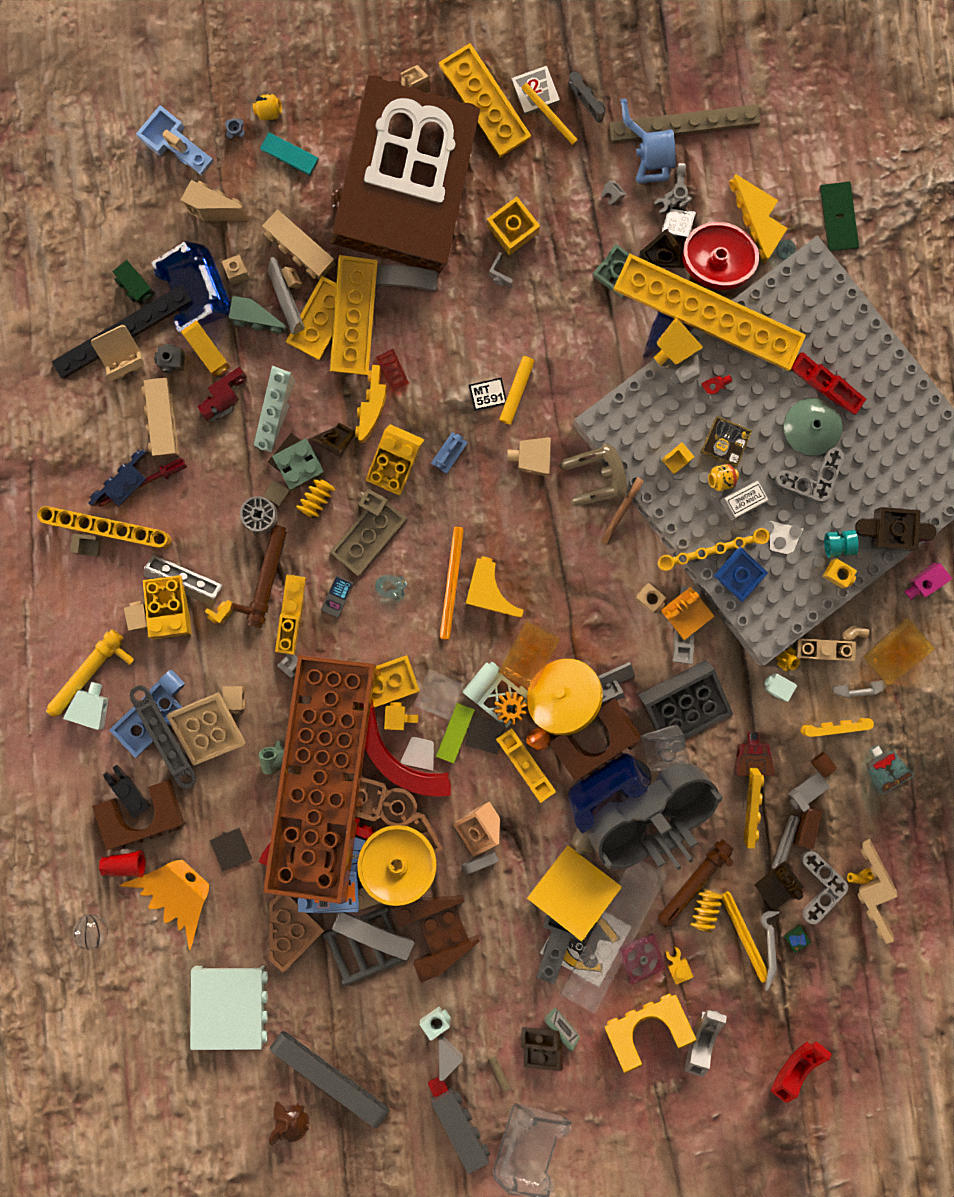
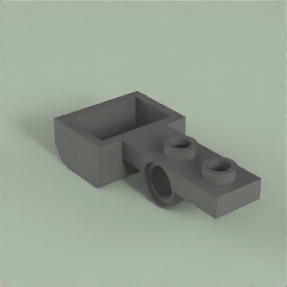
(554, 950)

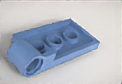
(166, 687)

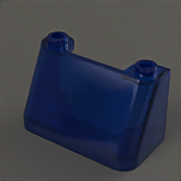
(194, 269)
(618, 774)

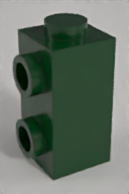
(137, 287)

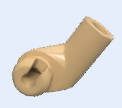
(853, 631)

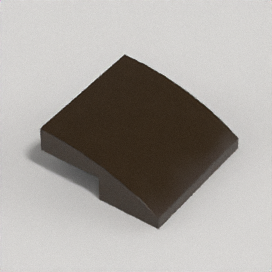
(542, 1048)

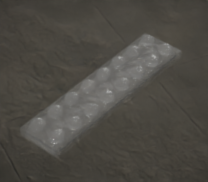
(614, 929)

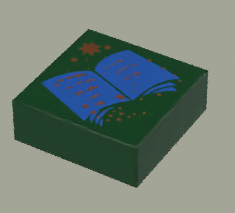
(797, 939)

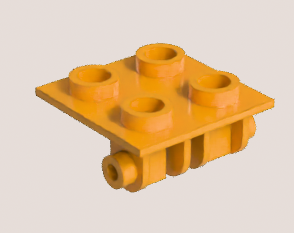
(687, 613)

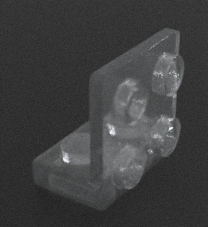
(439, 694)

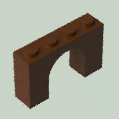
(622, 736)
(117, 832)

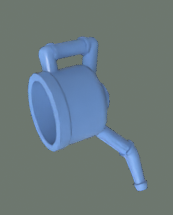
(655, 151)

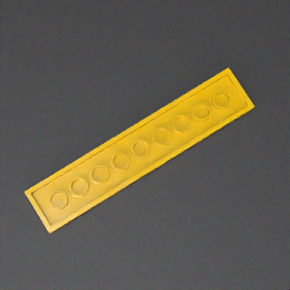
(709, 312)

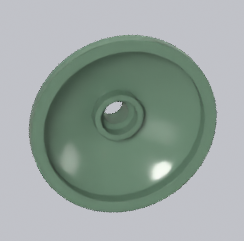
(803, 434)

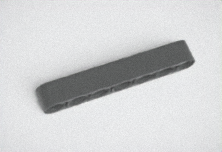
(329, 1079)

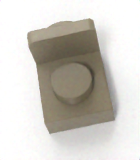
(372, 502)

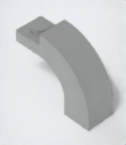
(700, 1052)

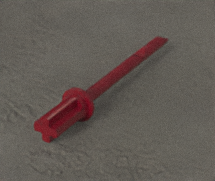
(165, 471)

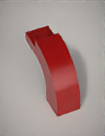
(797, 1068)

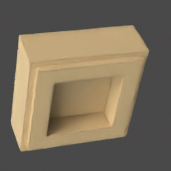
(174, 141)
(291, 277)

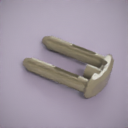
(614, 470)

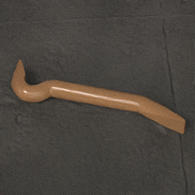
(621, 511)

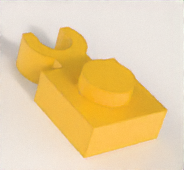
(679, 967)

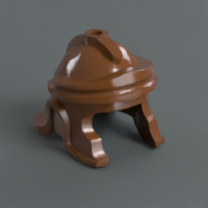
(289, 1125)

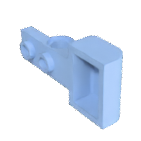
(152, 137)

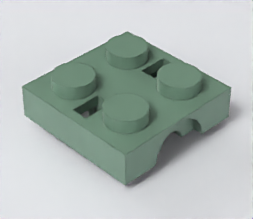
(611, 267)
(300, 468)

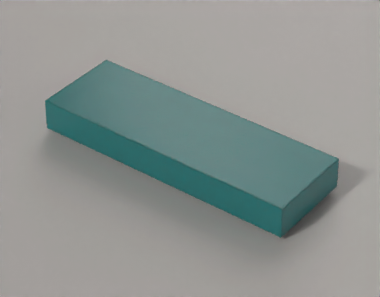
(289, 154)

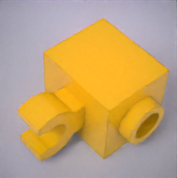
(396, 717)

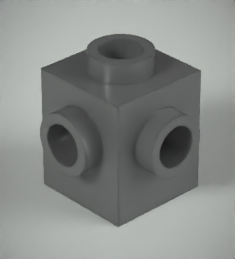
(170, 358)

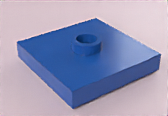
(740, 574)

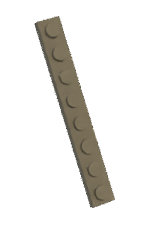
(689, 122)

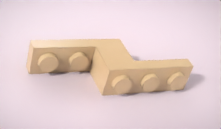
(877, 892)

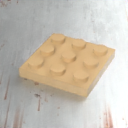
(206, 729)

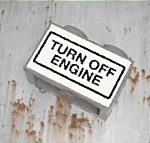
(744, 500)

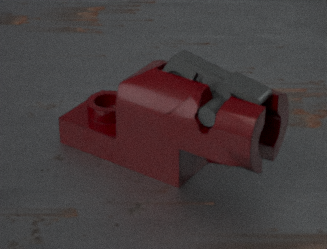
(223, 396)

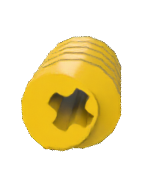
(315, 498)
(706, 911)

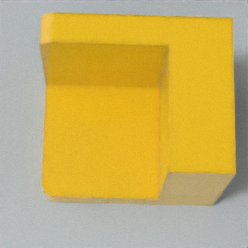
(678, 458)

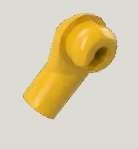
(862, 877)

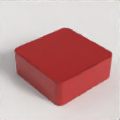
(437, 1087)

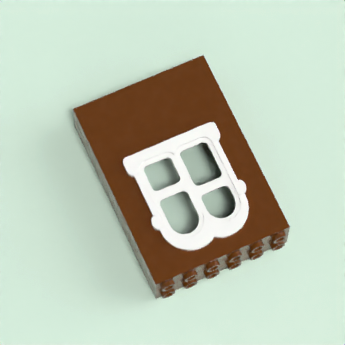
(394, 214)

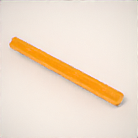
(451, 583)

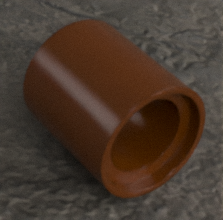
(823, 764)

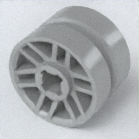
(249, 514)

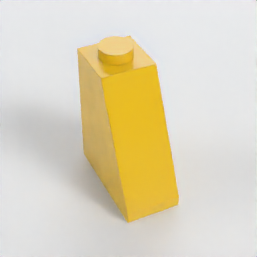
(205, 349)

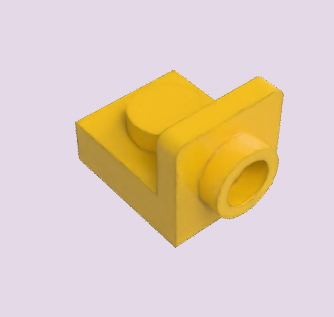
(222, 615)

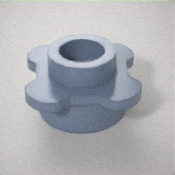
(230, 124)

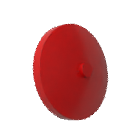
(720, 255)

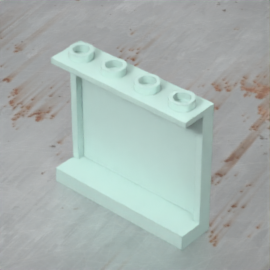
(228, 1008)

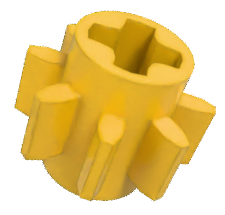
(788, 659)

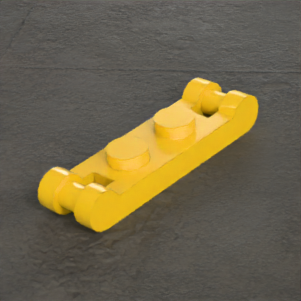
(845, 726)

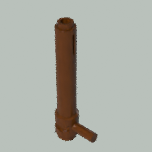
(259, 605)
(714, 860)

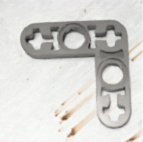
(813, 485)
(829, 889)

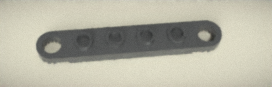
(162, 736)

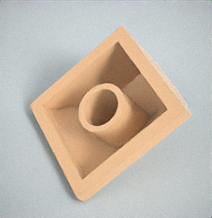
(479, 829)

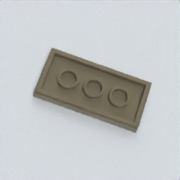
(367, 538)

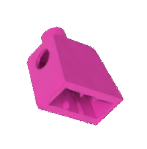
(935, 577)

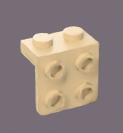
(118, 352)

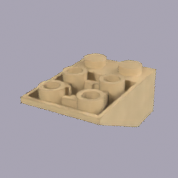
(211, 204)

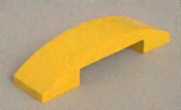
(526, 765)

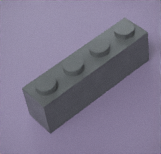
(460, 1130)

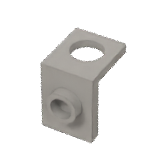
(497, 277)

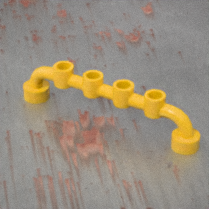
(759, 537)

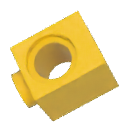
(832, 570)

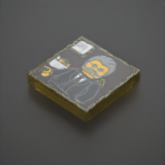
(726, 441)

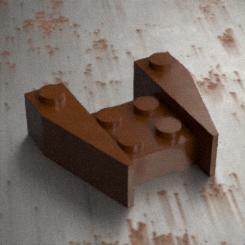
(442, 931)

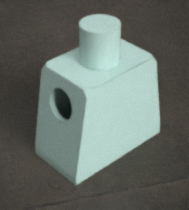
(88, 708)

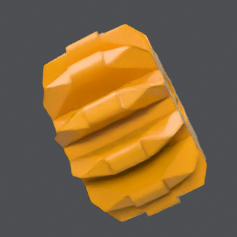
(508, 715)

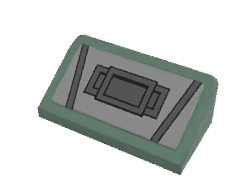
(557, 1022)

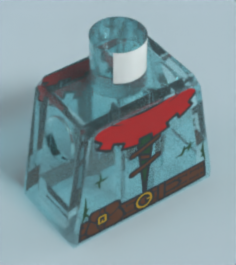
(887, 770)

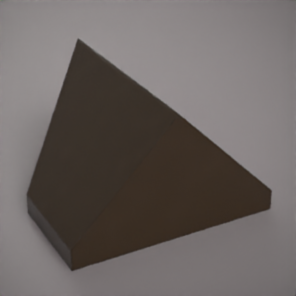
(663, 251)
(335, 439)

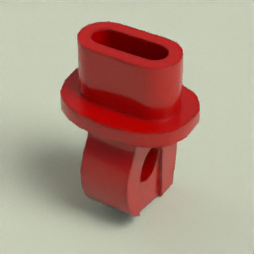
(719, 383)

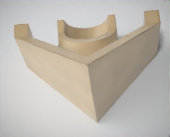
(416, 77)

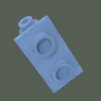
(449, 452)

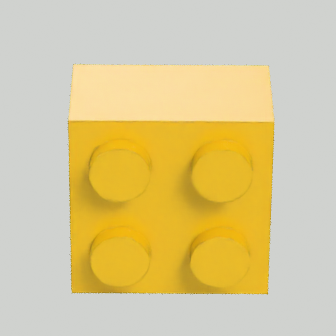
(513, 225)

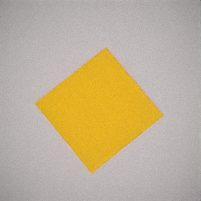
(574, 892)

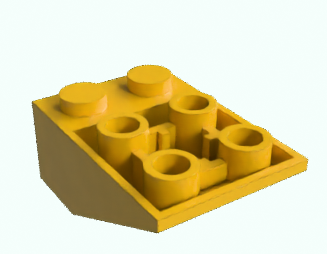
(394, 459)
(166, 608)

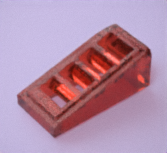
(379, 358)

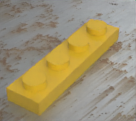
(754, 799)

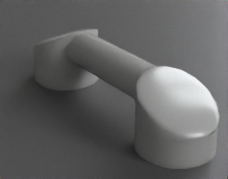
(876, 687)

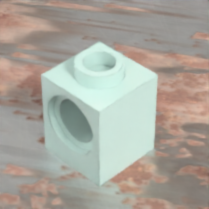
(779, 687)
(431, 1030)

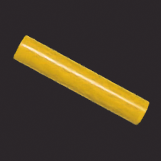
(517, 390)

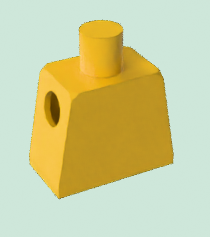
(676, 344)

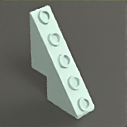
(274, 408)

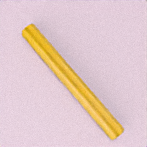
(745, 936)

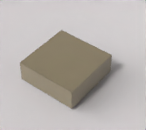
(276, 493)

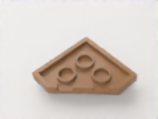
(290, 931)

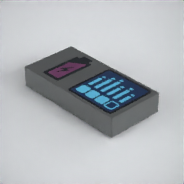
(337, 596)

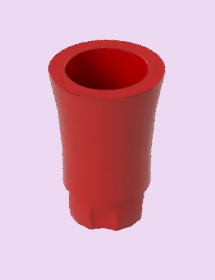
(125, 864)

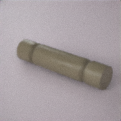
(499, 1073)

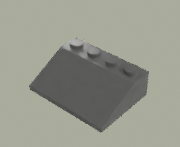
(687, 699)

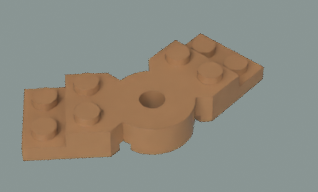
(379, 801)

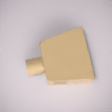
(532, 456)

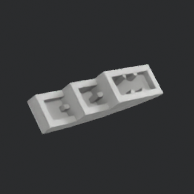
(373, 935)

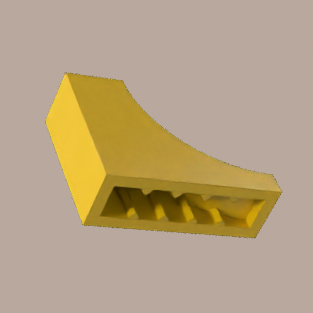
(484, 590)

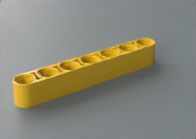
(96, 523)

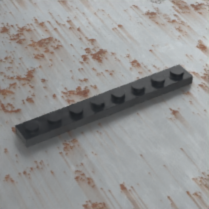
(135, 323)

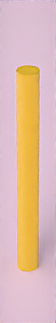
(549, 113)

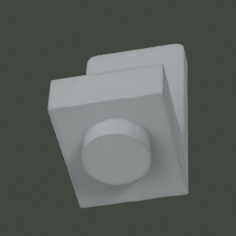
(807, 792)

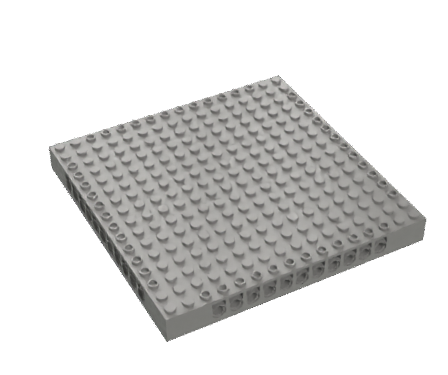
(893, 450)

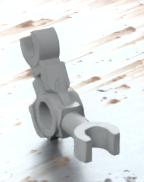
(678, 194)

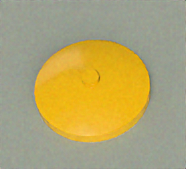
(565, 697)
(397, 865)

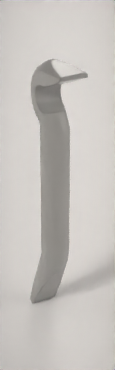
(771, 947)

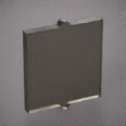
(483, 734)
(230, 849)

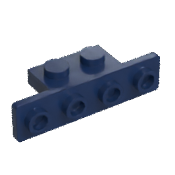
(124, 483)

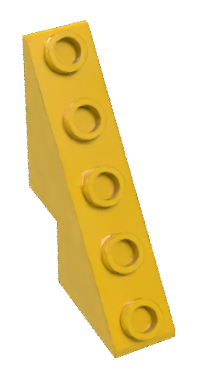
(756, 209)

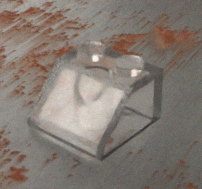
(665, 748)

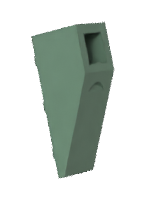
(249, 313)

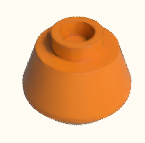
(538, 738)

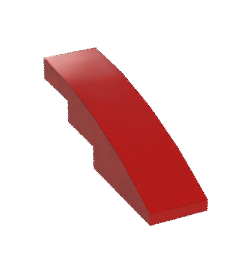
(828, 384)

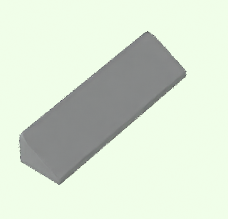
(285, 297)
(194, 584)

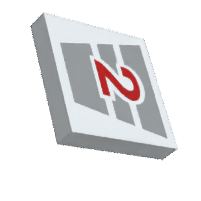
(541, 83)

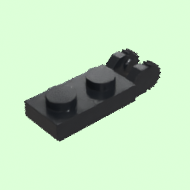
(127, 792)

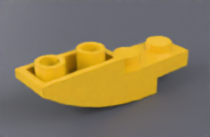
(371, 412)
(291, 614)

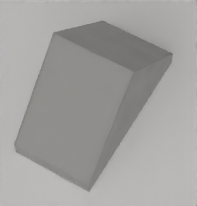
(448, 1058)

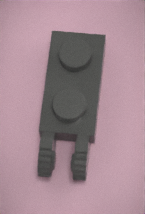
(586, 96)

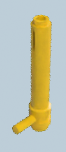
(103, 650)

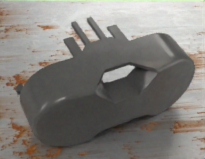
(678, 793)

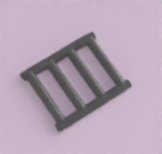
(365, 971)

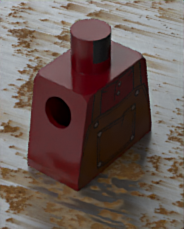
(753, 756)

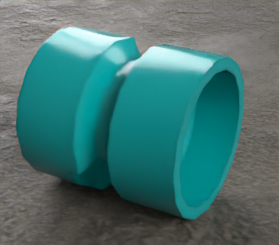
(844, 543)

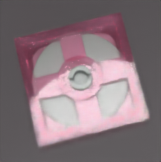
(642, 959)

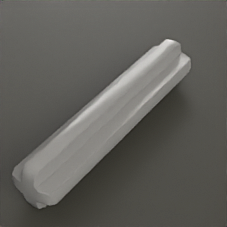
(786, 840)

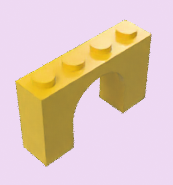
(667, 1011)

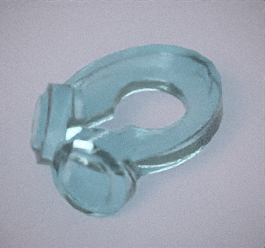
(396, 594)

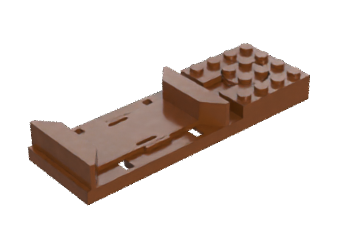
(318, 808)

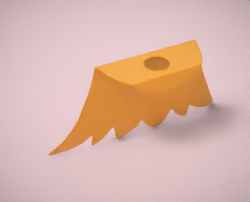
(175, 893)

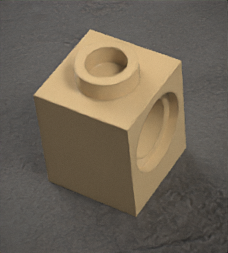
(235, 269)
(648, 589)
(136, 616)
(234, 698)

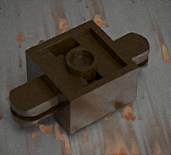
(895, 529)

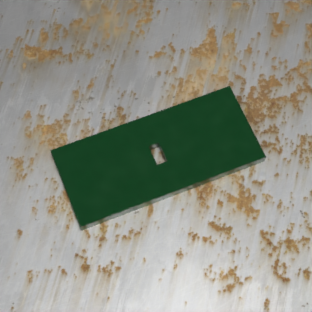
(836, 201)

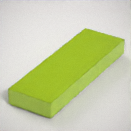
(455, 733)

